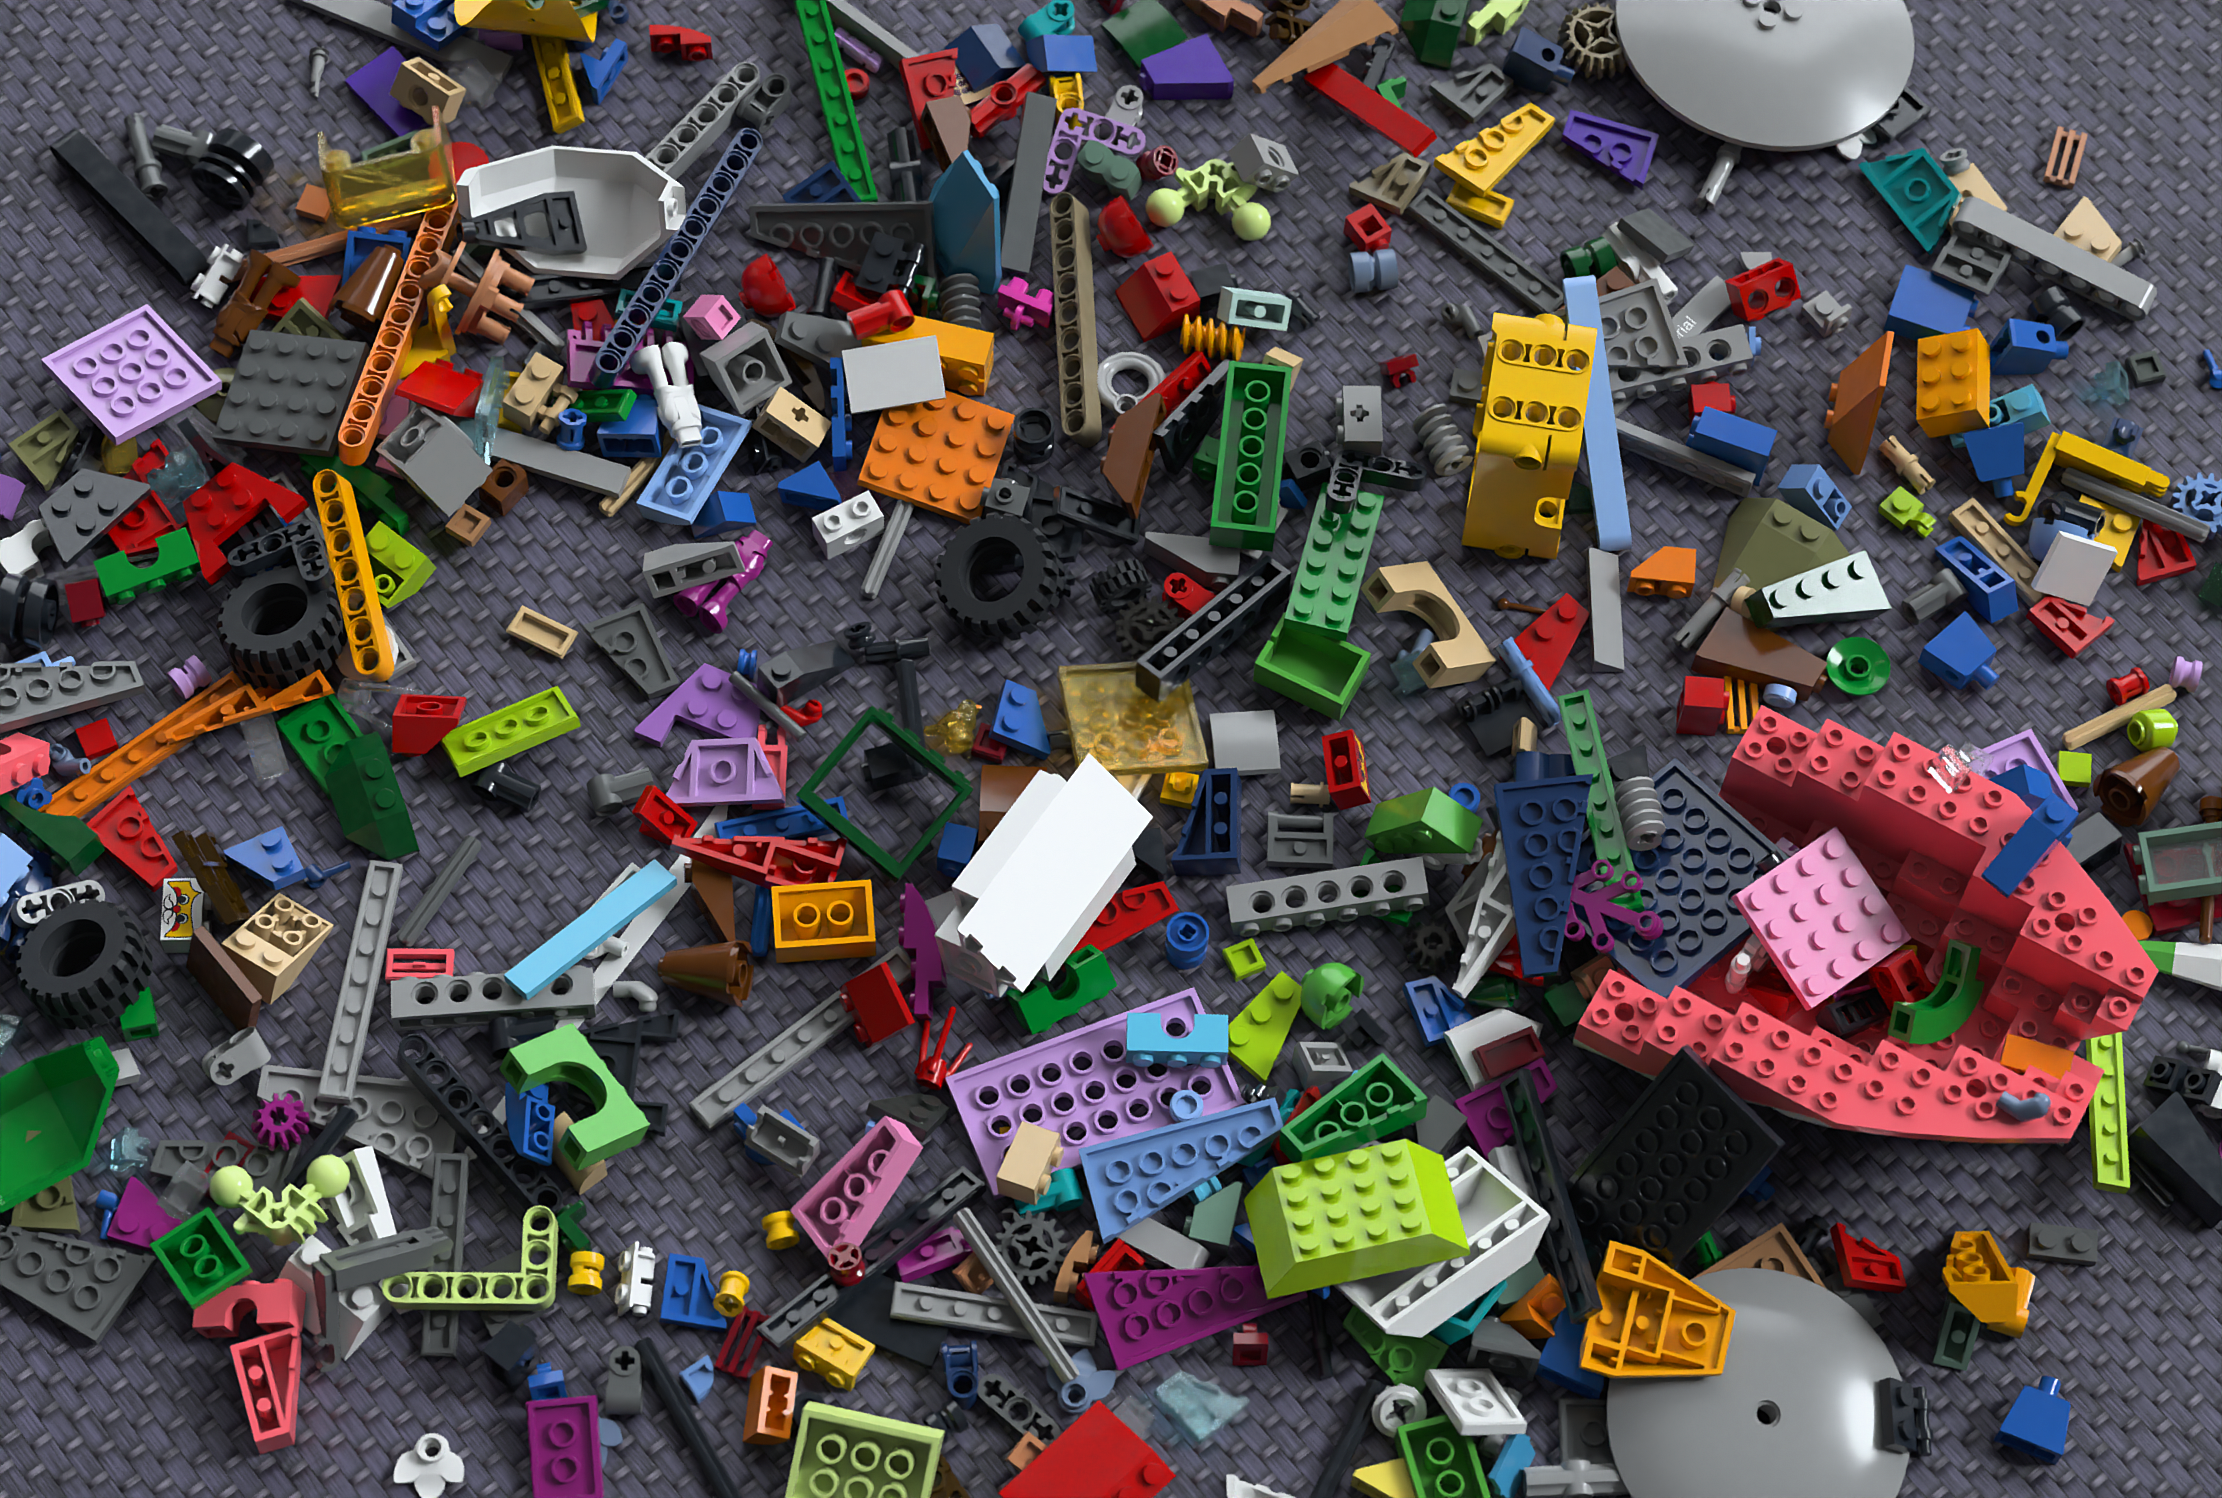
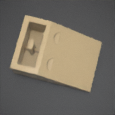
(276, 945)

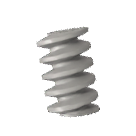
(1441, 441)
(1639, 813)

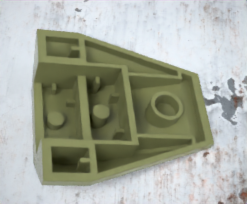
(1774, 544)

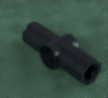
(904, 166)

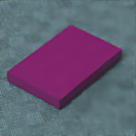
(565, 1448)

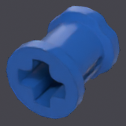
(571, 429)

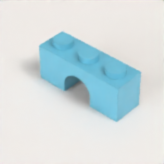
(1149, 1044)

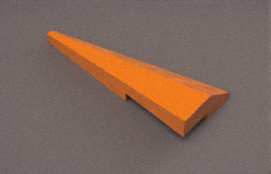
(249, 703)

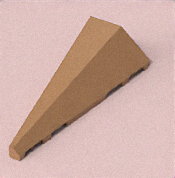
(1328, 40)

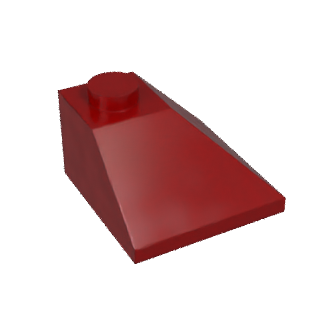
(423, 721)

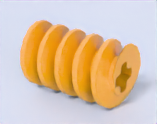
(1212, 338)

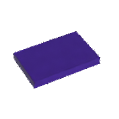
(373, 88)

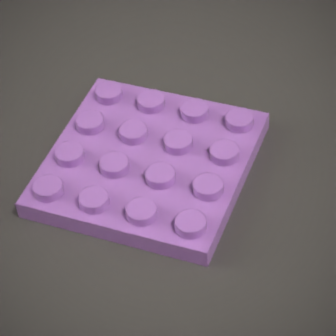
(131, 374)

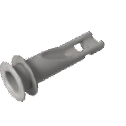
(318, 56)
(2133, 250)

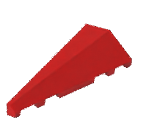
(767, 859)

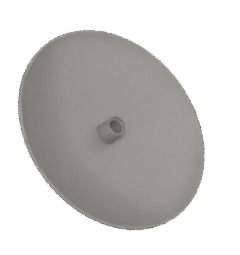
(1799, 1361)

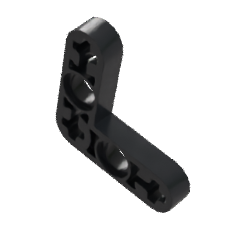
(1361, 466)
(304, 541)

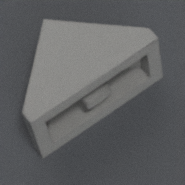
(1319, 1063)

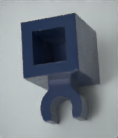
(2122, 437)

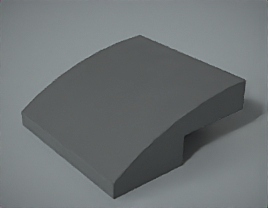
(1971, 263)

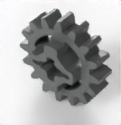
(1044, 1252)

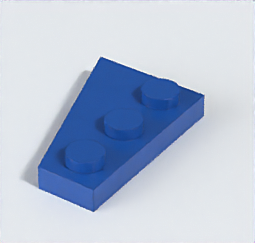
(841, 420)

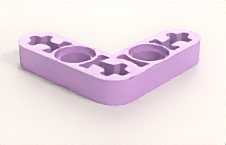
(1074, 139)

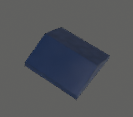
(985, 56)

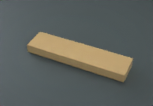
(1998, 546)

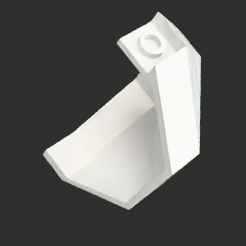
(620, 197)

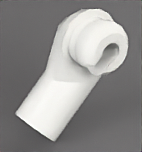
(612, 945)

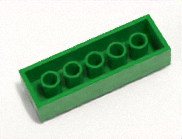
(1250, 456)

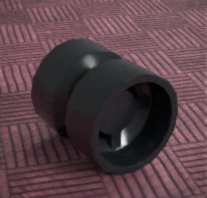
(2053, 309)
(1033, 436)

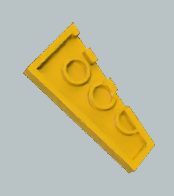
(1495, 150)

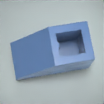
(1814, 494)

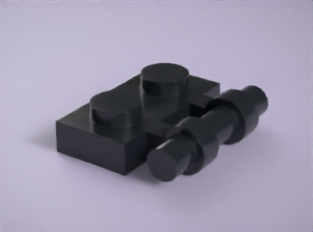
(882, 262)
(1898, 1412)

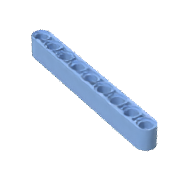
(1599, 426)

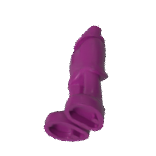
(712, 613)

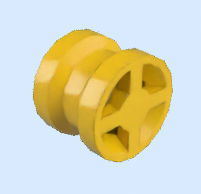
(780, 1230)

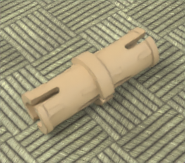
(1907, 465)

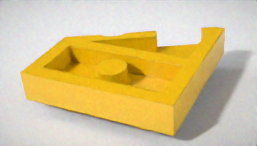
(2117, 530)

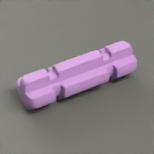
(858, 50)

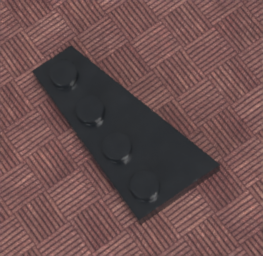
(1191, 420)

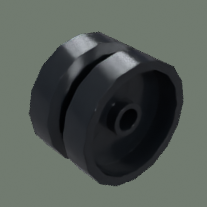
(28, 610)

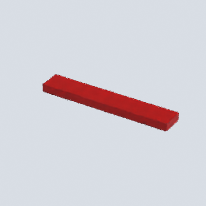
(1371, 109)

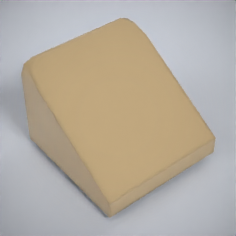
(1524, 736)

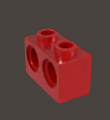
(1762, 283)
(1901, 978)

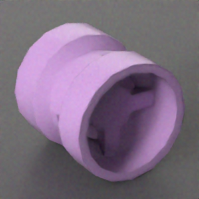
(189, 677)

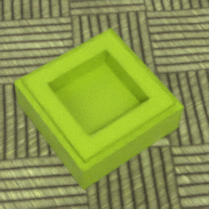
(2074, 768)
(1243, 959)

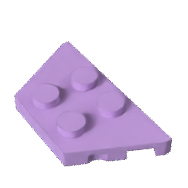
(724, 774)

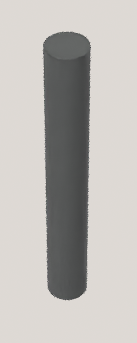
(767, 706)

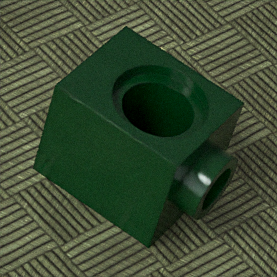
(1564, 1007)

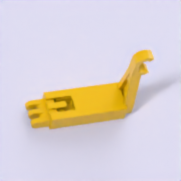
(435, 337)
(2094, 460)

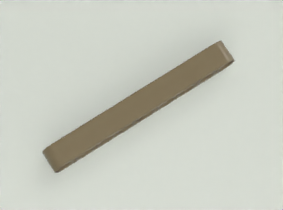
(1075, 320)

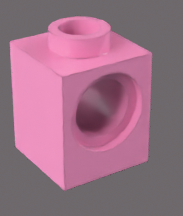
(711, 317)

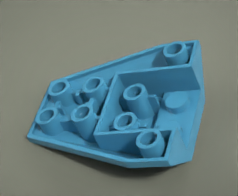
(967, 223)

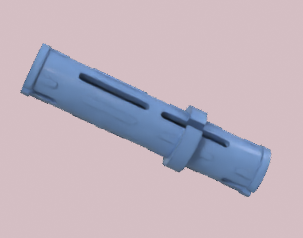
(1533, 686)

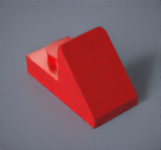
(662, 816)

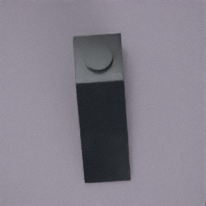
(801, 671)

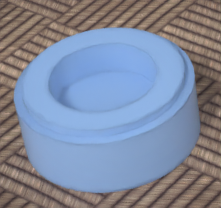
(1779, 695)
(1185, 1106)

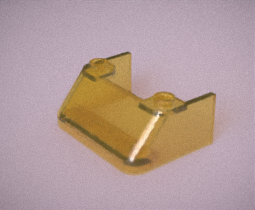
(391, 183)

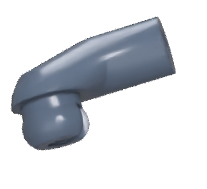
(1424, 638)
(65, 762)
(2026, 1109)

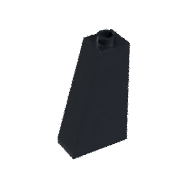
(2182, 1157)

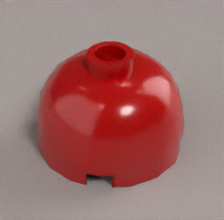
(1122, 230)
(765, 289)

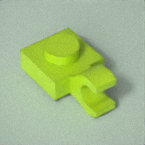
(1904, 510)

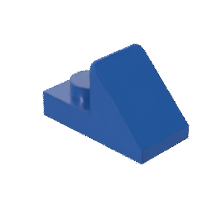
(603, 72)

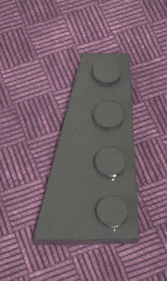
(263, 1165)

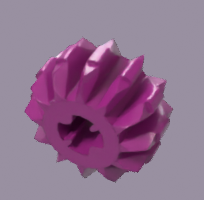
(287, 1131)

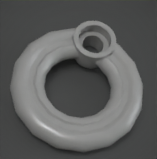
(1119, 362)

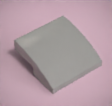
(1245, 742)

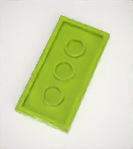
(509, 731)

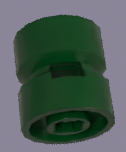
(1593, 259)

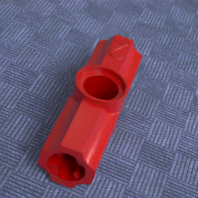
(992, 111)

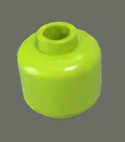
(2152, 729)

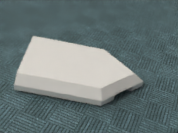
(1480, 1032)

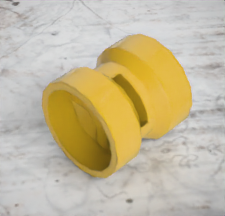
(586, 1273)

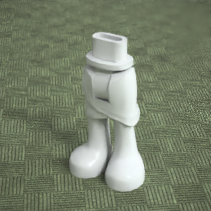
(676, 403)

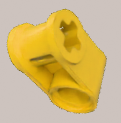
(1068, 95)

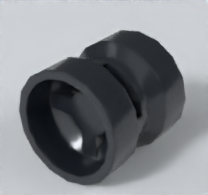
(948, 1419)

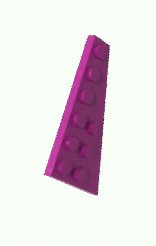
(1168, 1308)

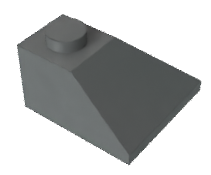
(1502, 1350)

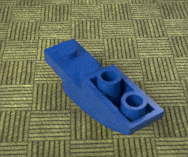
(531, 1122)

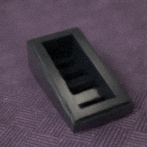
(1833, 1020)

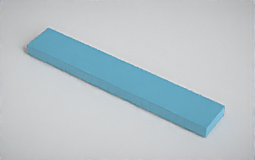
(590, 929)

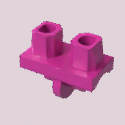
(1024, 308)

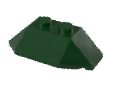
(1434, 29)
(370, 799)

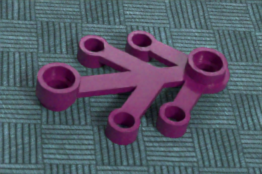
(1598, 904)

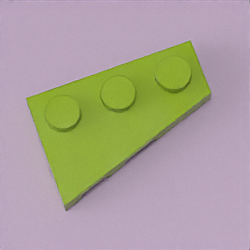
(1262, 1027)

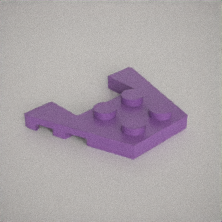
(704, 703)

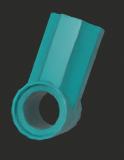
(1062, 1195)

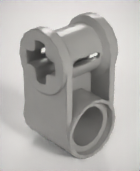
(1124, 109)
(240, 1055)

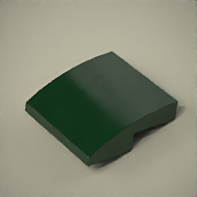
(1143, 31)

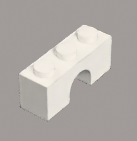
(21, 550)

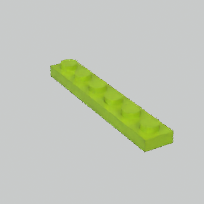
(2108, 1116)

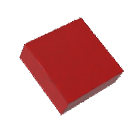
(97, 739)

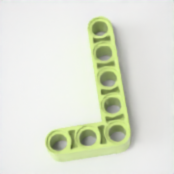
(488, 1282)

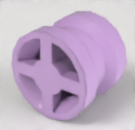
(2185, 674)

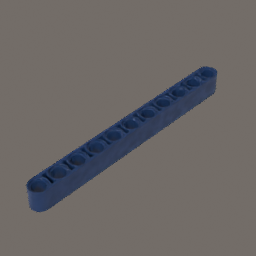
(672, 267)

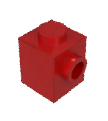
(1710, 395)

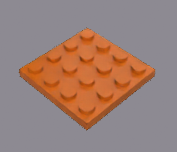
(937, 454)

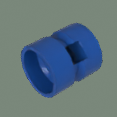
(1186, 940)

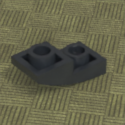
(2174, 1075)

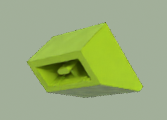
(396, 565)

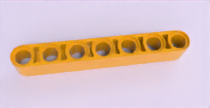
(363, 585)

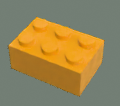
(1953, 383)

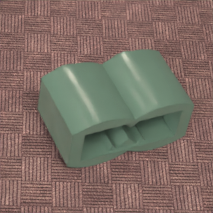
(1104, 168)

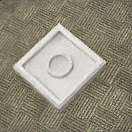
(2074, 568)

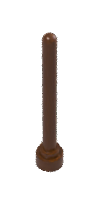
(2211, 811)

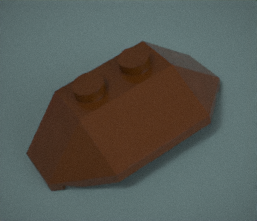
(1132, 452)

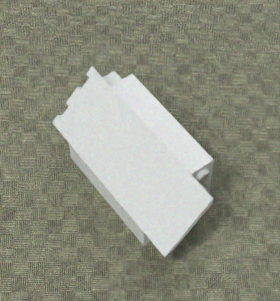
(1041, 879)

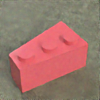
(270, 1385)

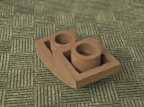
(1076, 1261)

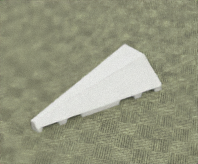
(1490, 927)
(363, 1206)

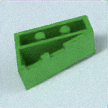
(1423, 824)

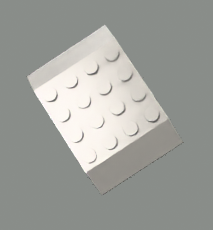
(1502, 1237)

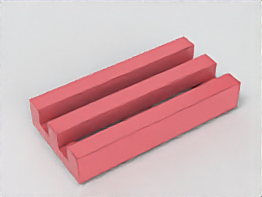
(438, 954)

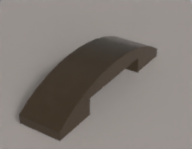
(804, 371)

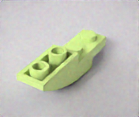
(1495, 15)

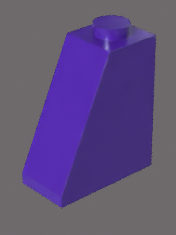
(1187, 72)

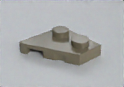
(1393, 184)

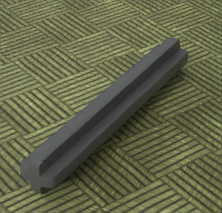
(438, 891)

